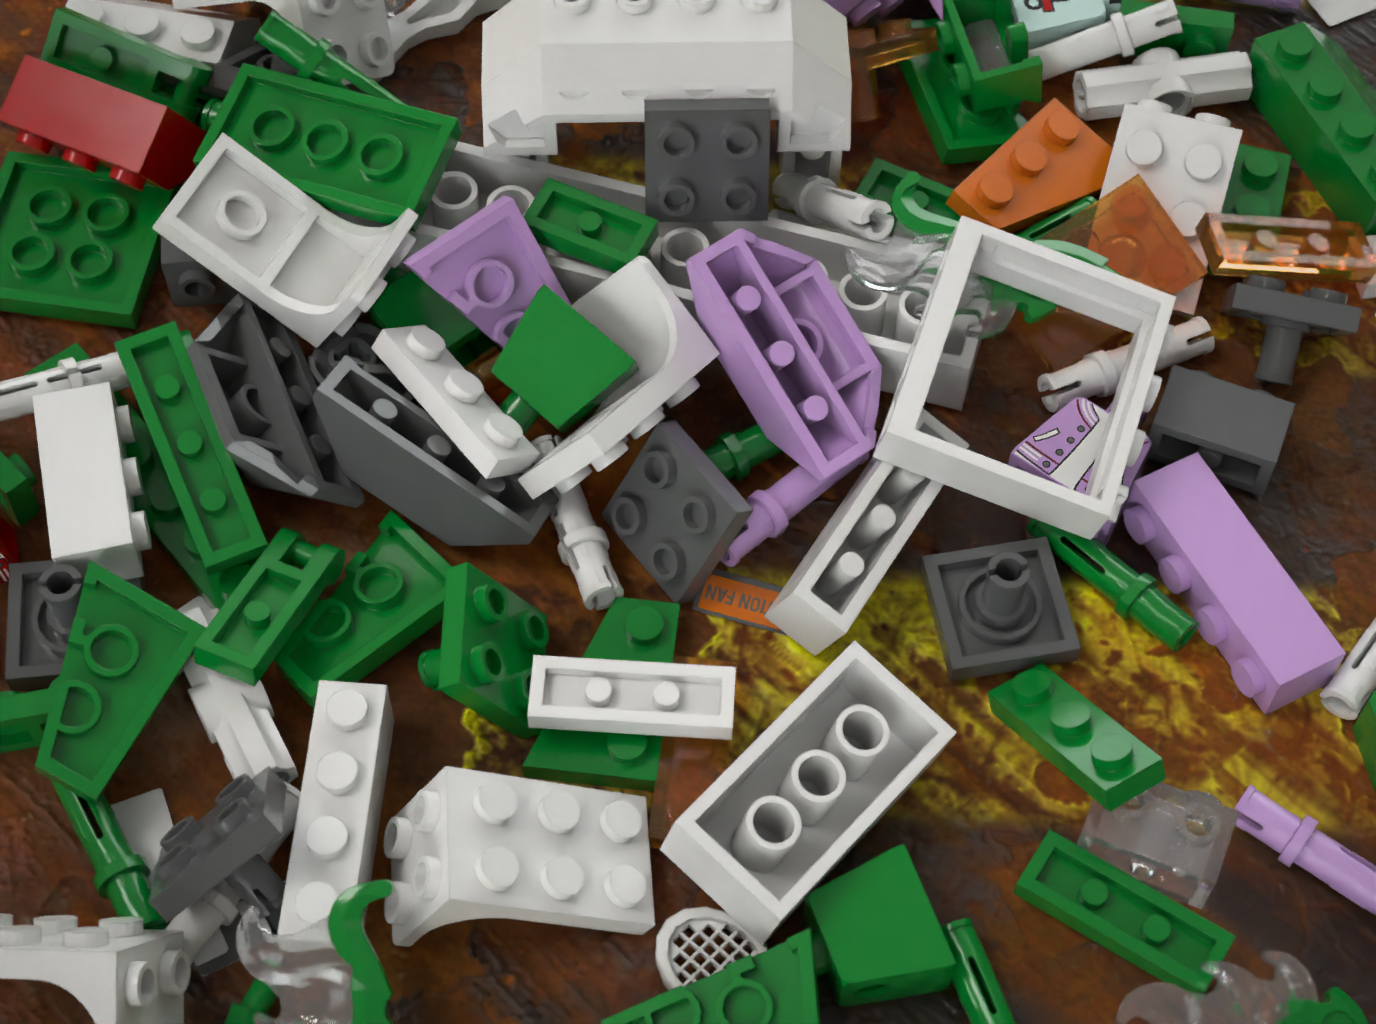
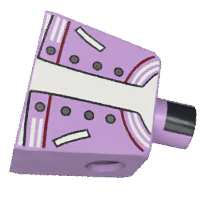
(1067, 448)

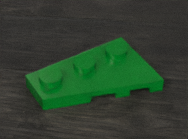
(951, 121)
(375, 612)
(628, 632)
(112, 681)
(756, 989)

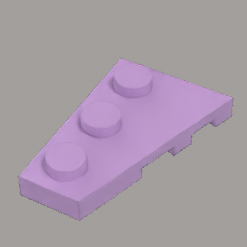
(488, 269)

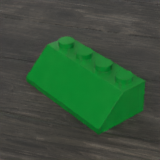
(1321, 116)

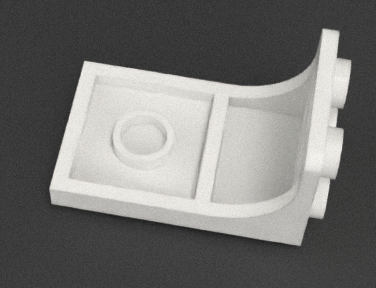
(353, 27)
(1183, 165)
(281, 243)
(669, 347)
(518, 852)
(112, 969)

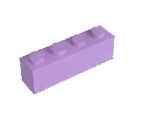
(1231, 584)

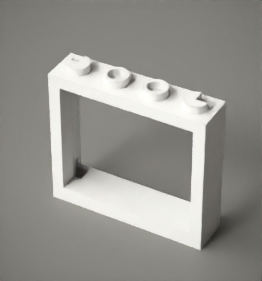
(1063, 282)

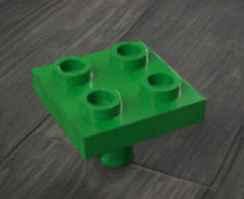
(486, 649)

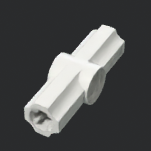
(1164, 78)
(237, 717)

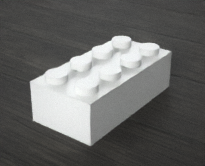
(806, 791)

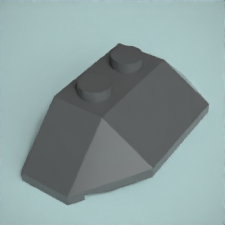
(265, 405)
(413, 465)

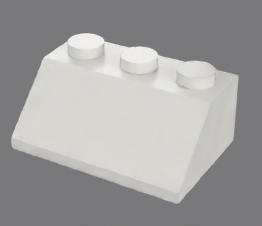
(187, 31)

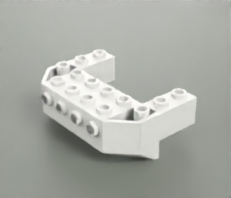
(608, 56)

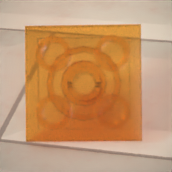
(873, 48)

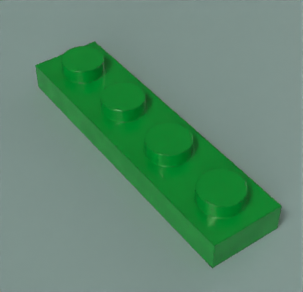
(191, 448)

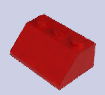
(100, 126)

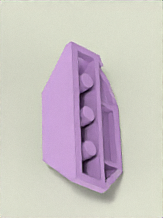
(789, 349)

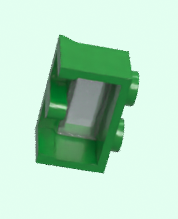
(988, 53)

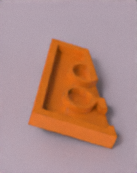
(1035, 172)

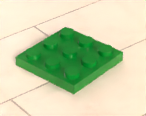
(76, 241)

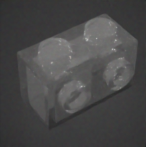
(1164, 840)

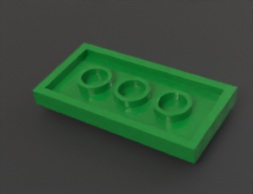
(338, 143)

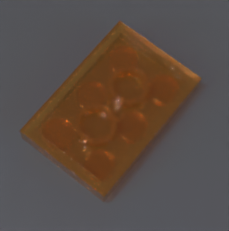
(1140, 245)

